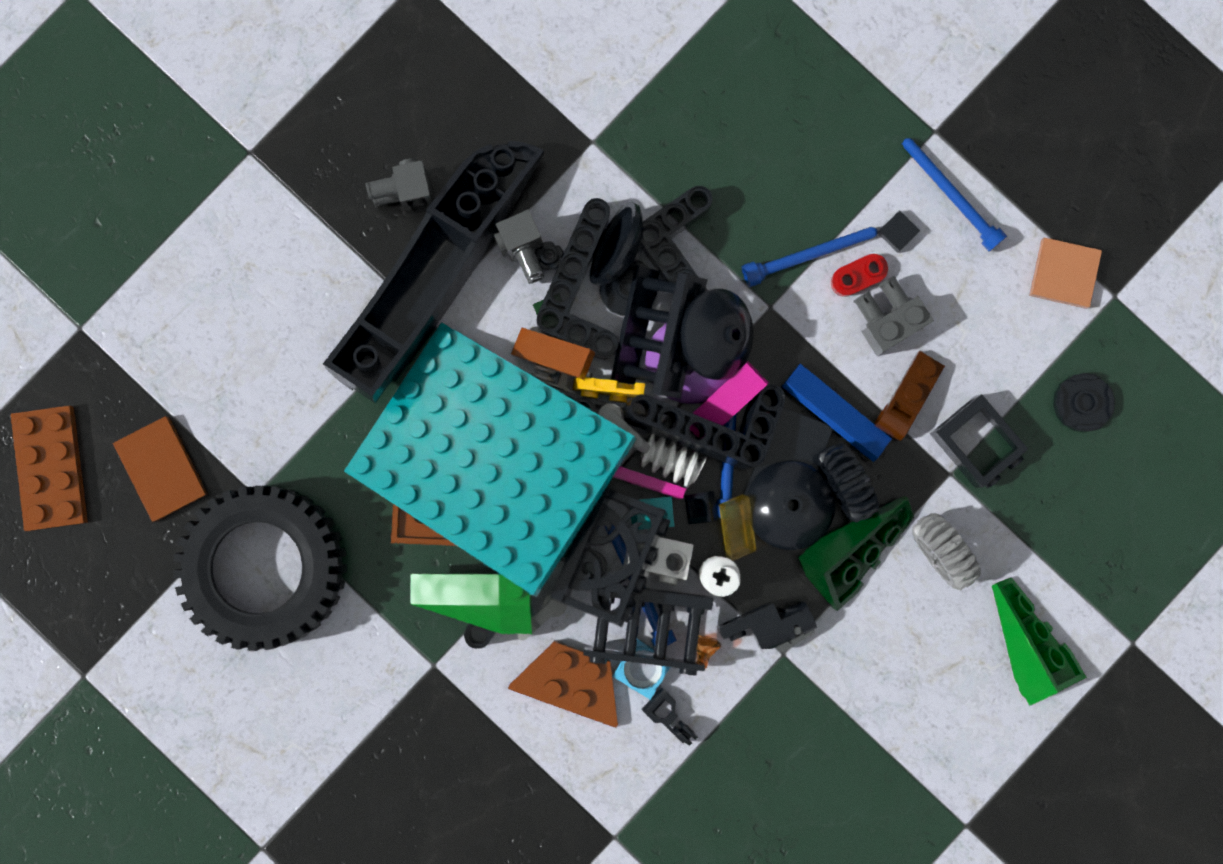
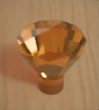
(706, 648)

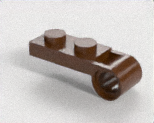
(909, 396)

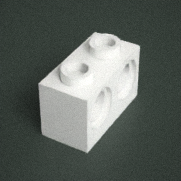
(680, 550)

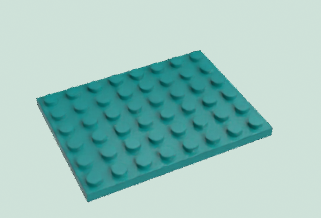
(490, 457)

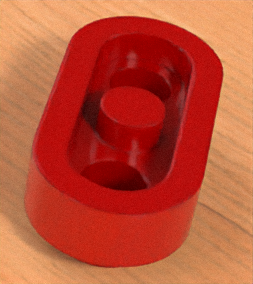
(860, 274)

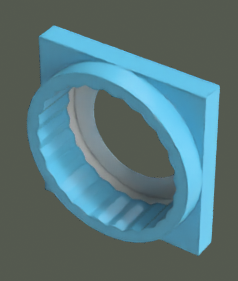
(645, 688)

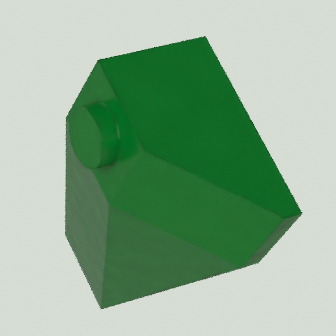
(475, 598)
(1036, 657)

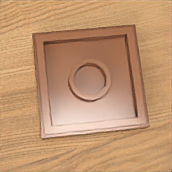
(1065, 273)

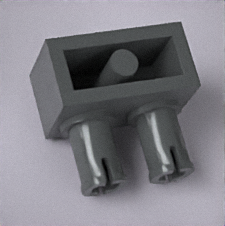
(408, 184)
(520, 239)
(889, 329)

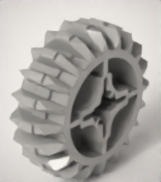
(946, 551)

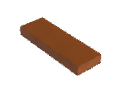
(553, 353)

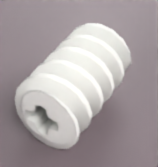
(673, 461)
(724, 586)

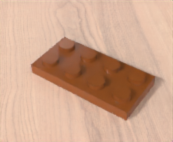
(48, 468)

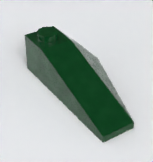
(845, 556)

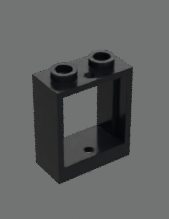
(957, 420)

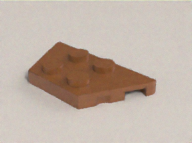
(570, 682)

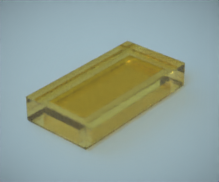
(737, 527)

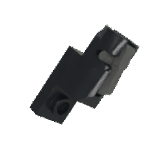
(772, 628)

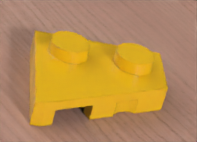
(617, 391)

